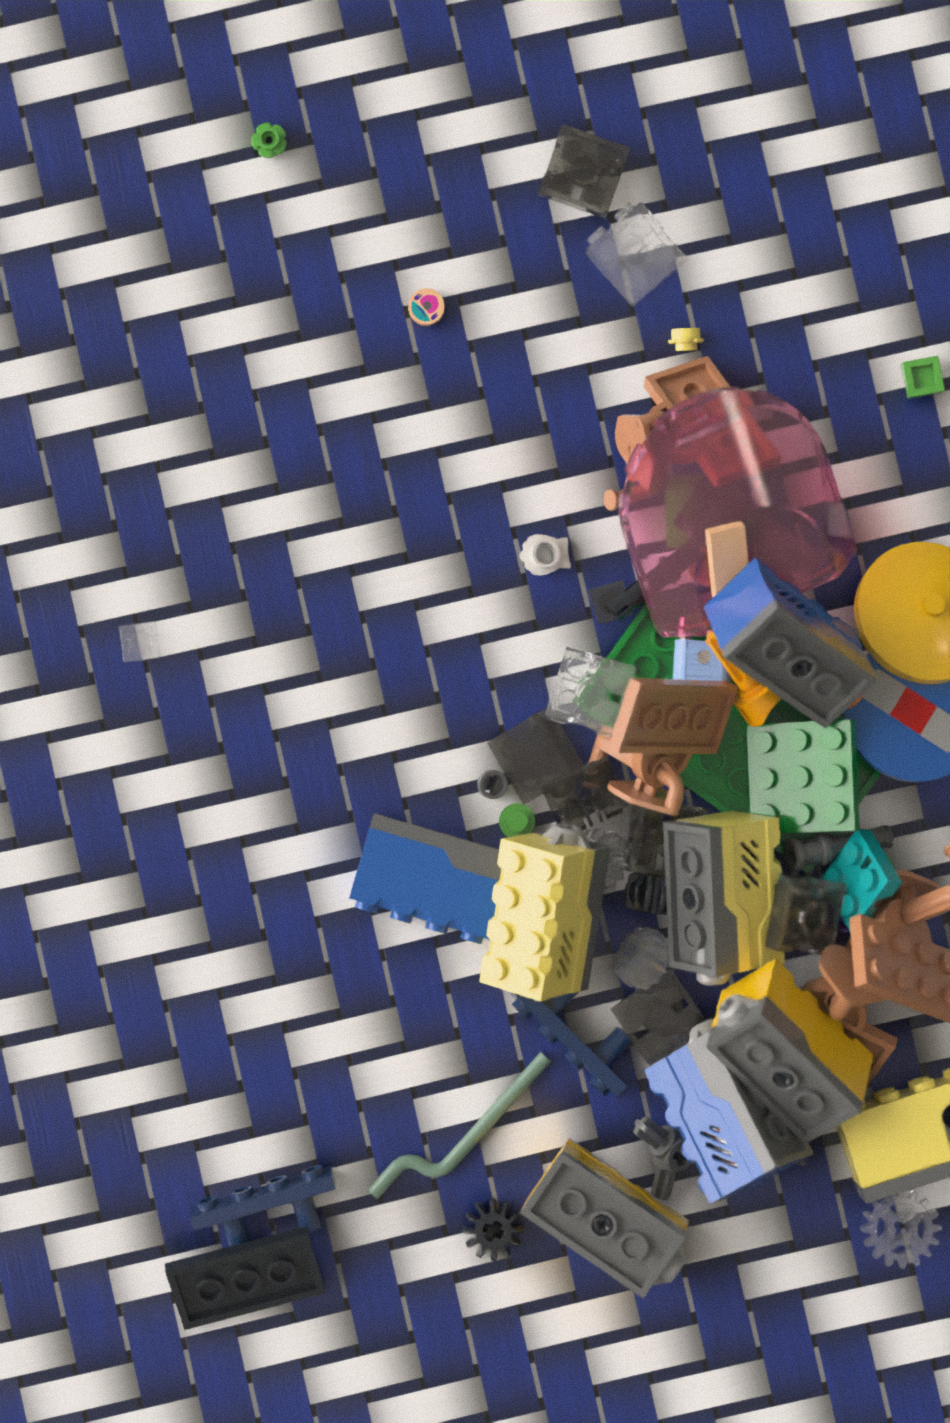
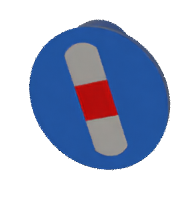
(903, 727)

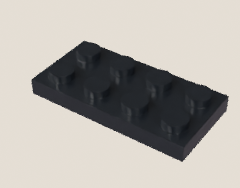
(245, 1278)

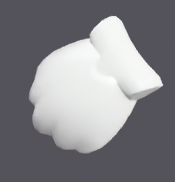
(545, 554)

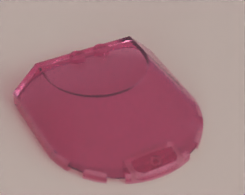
(722, 463)

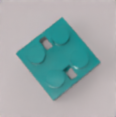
(864, 881)

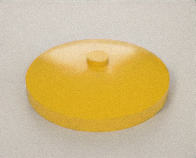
(906, 612)

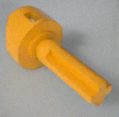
(753, 698)

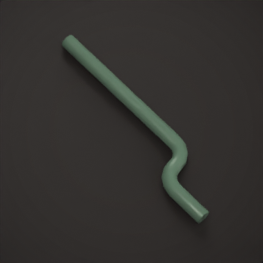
(469, 1141)

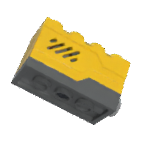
(789, 1052)
(608, 1220)

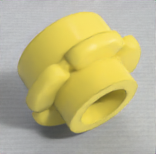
(685, 338)

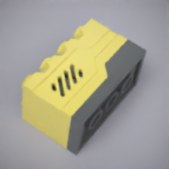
(720, 893)
(545, 913)

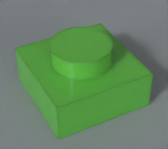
(922, 377)

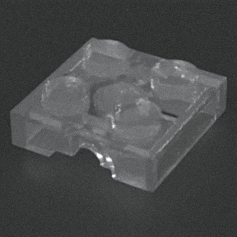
(589, 701)

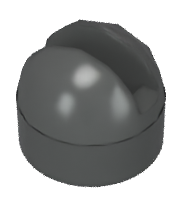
(498, 786)

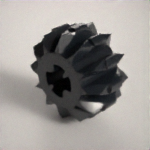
(646, 893)
(496, 1241)

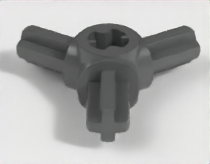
(667, 1154)

